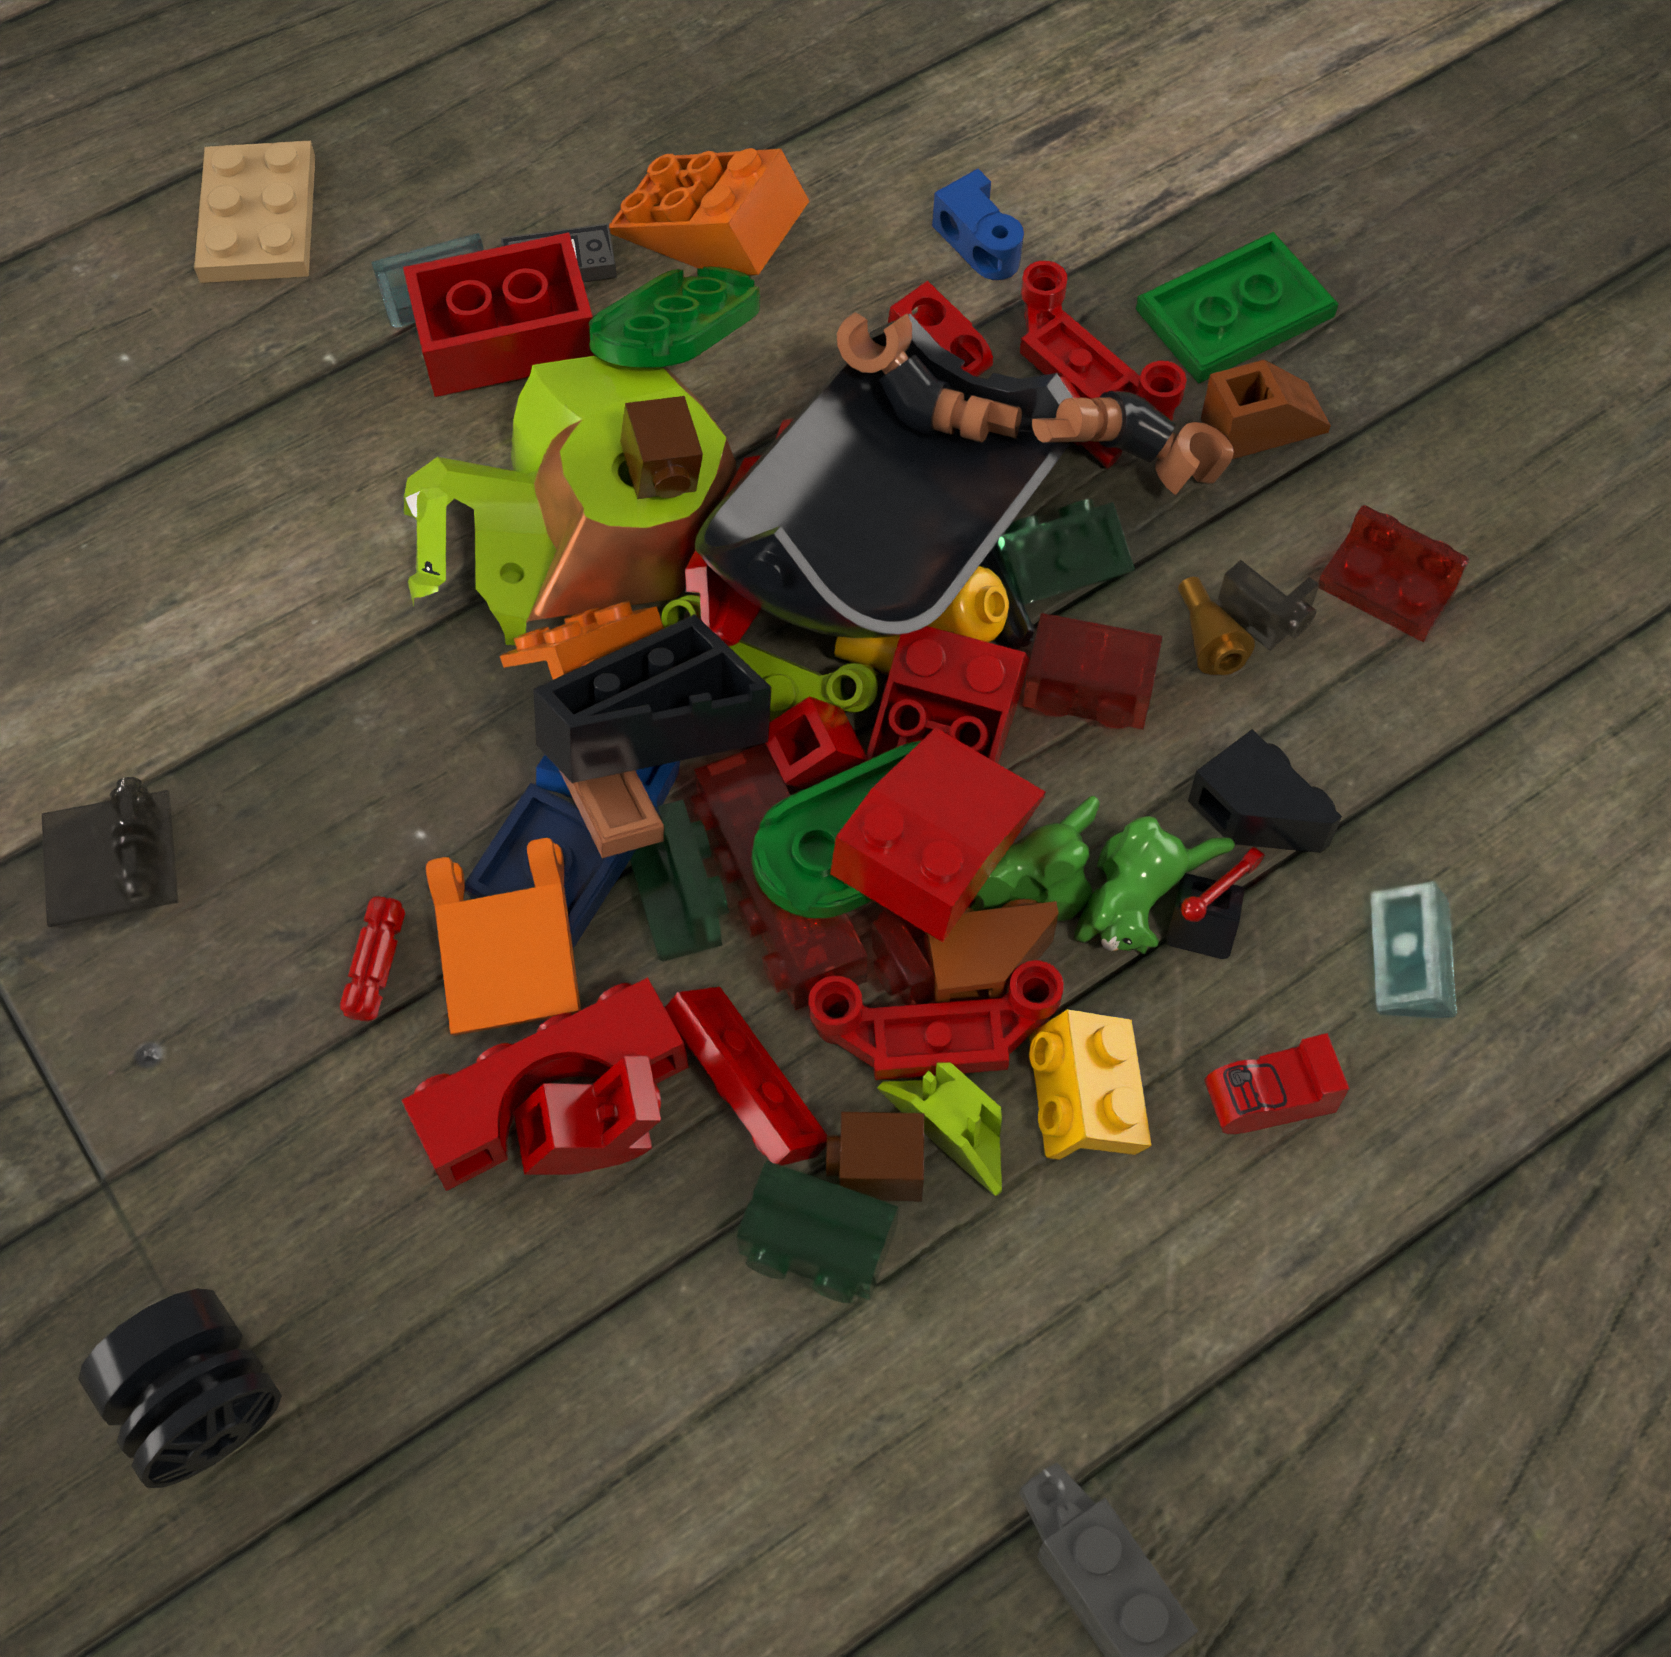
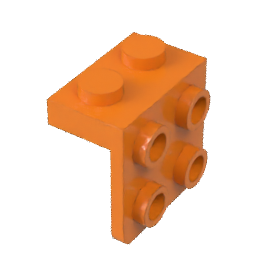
(583, 638)

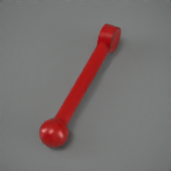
(1195, 907)

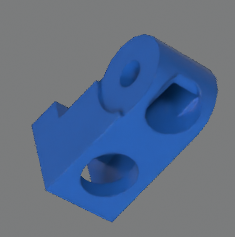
(977, 228)

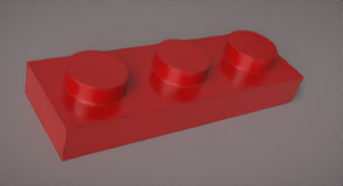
(746, 1076)

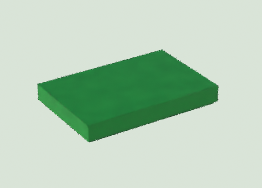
(1236, 307)

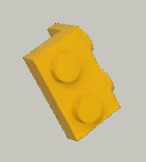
(1088, 1085)

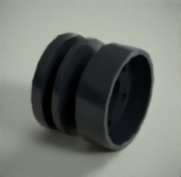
(179, 1387)

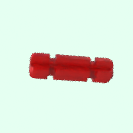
(372, 959)

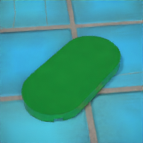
(674, 317)
(798, 841)

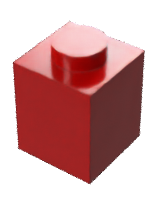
(813, 743)

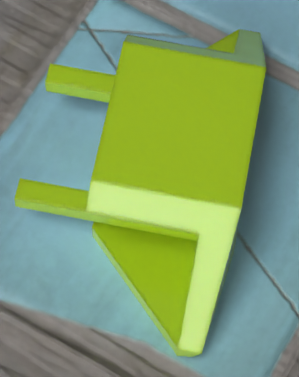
(956, 1119)

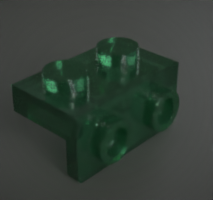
(675, 890)

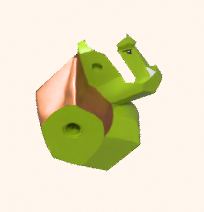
(567, 519)

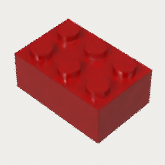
(499, 312)

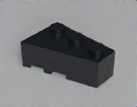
(652, 705)

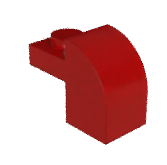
(589, 1125)

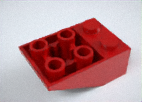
(952, 686)

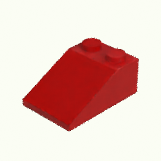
(933, 832)

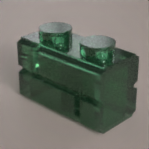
(816, 1233)

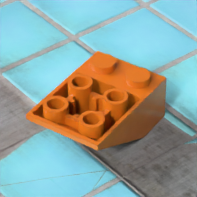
(714, 208)

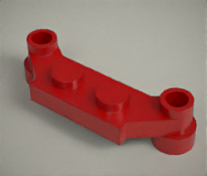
(1064, 347)
(915, 1037)

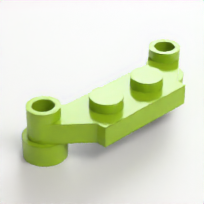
(789, 680)

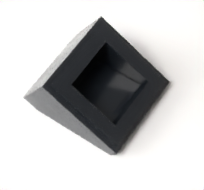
(1218, 928)

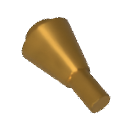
(1218, 639)

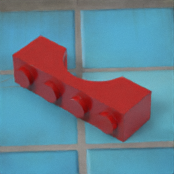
(469, 1113)

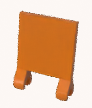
(507, 952)

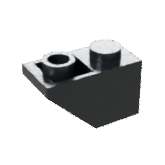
(1261, 800)

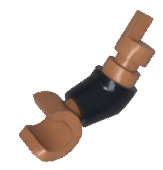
(915, 392)
(1140, 429)

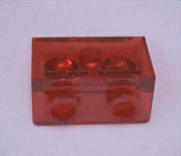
(1394, 573)

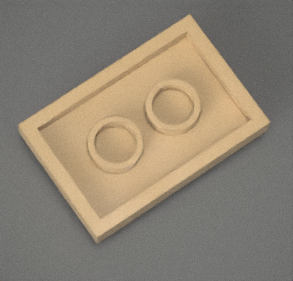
(255, 212)

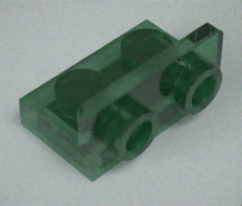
(1066, 552)

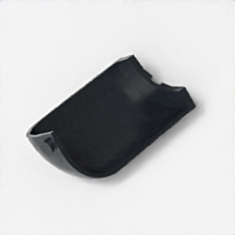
(869, 522)

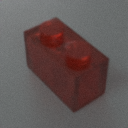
(1092, 671)

